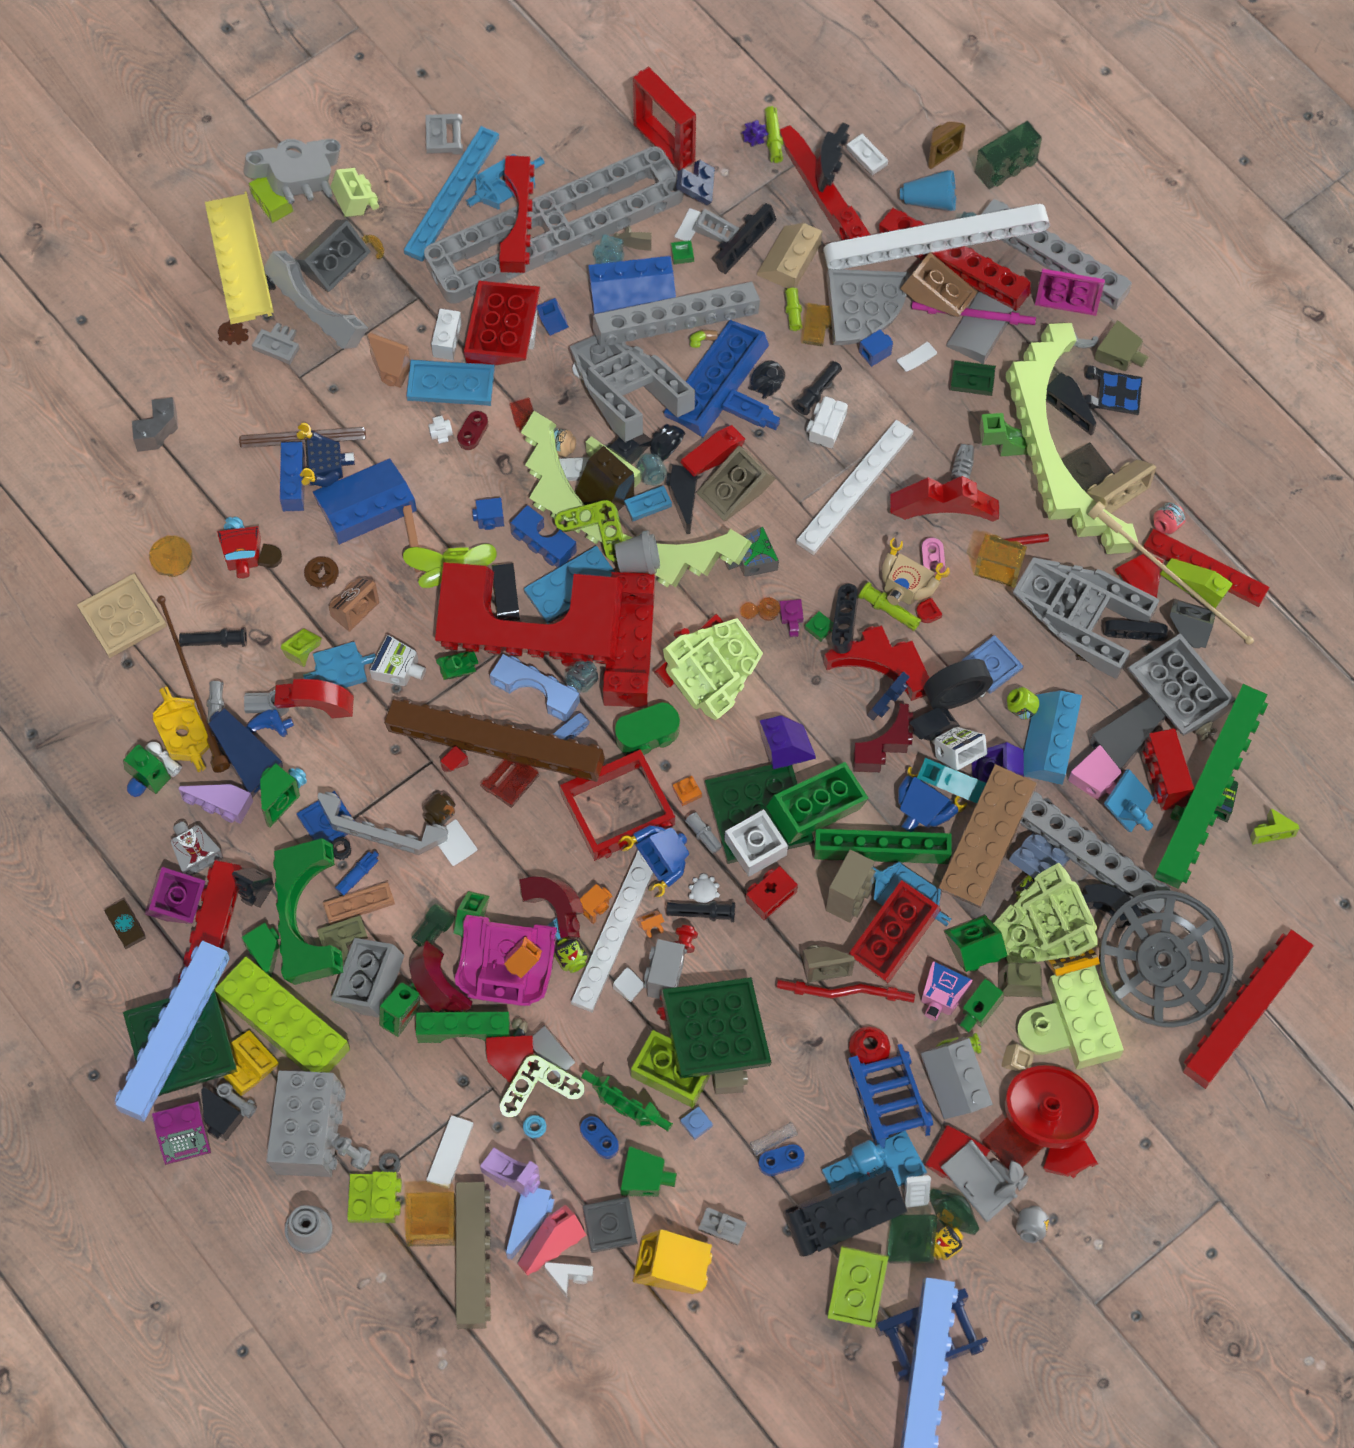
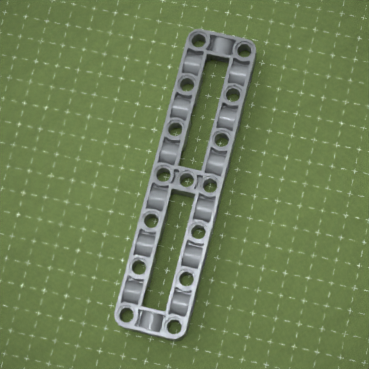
(559, 202)

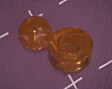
(750, 610)

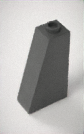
(1129, 732)

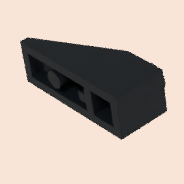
(1069, 400)
(683, 493)

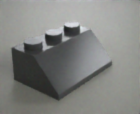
(333, 255)

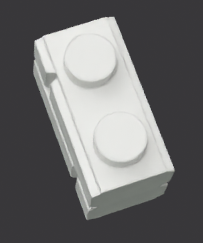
(828, 422)

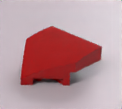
(1142, 574)
(508, 1053)
(1070, 1160)

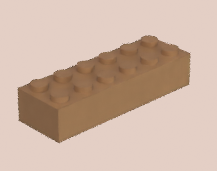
(988, 836)

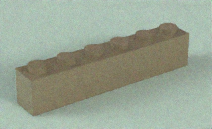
(471, 1255)

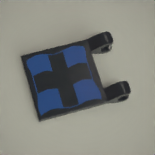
(1116, 391)

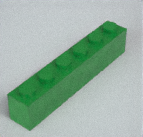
(883, 845)

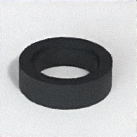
(958, 684)

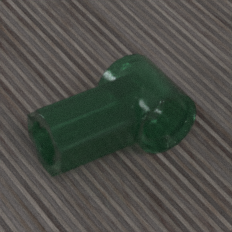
(436, 921)

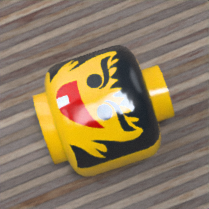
(947, 1242)

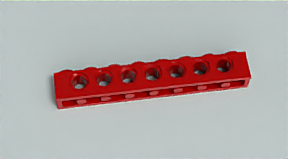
(970, 266)

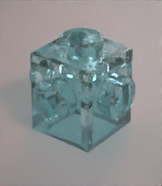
(609, 250)

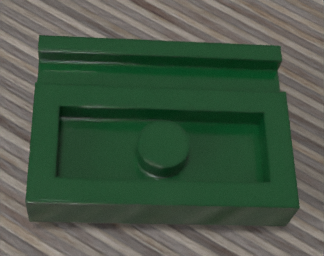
(973, 378)

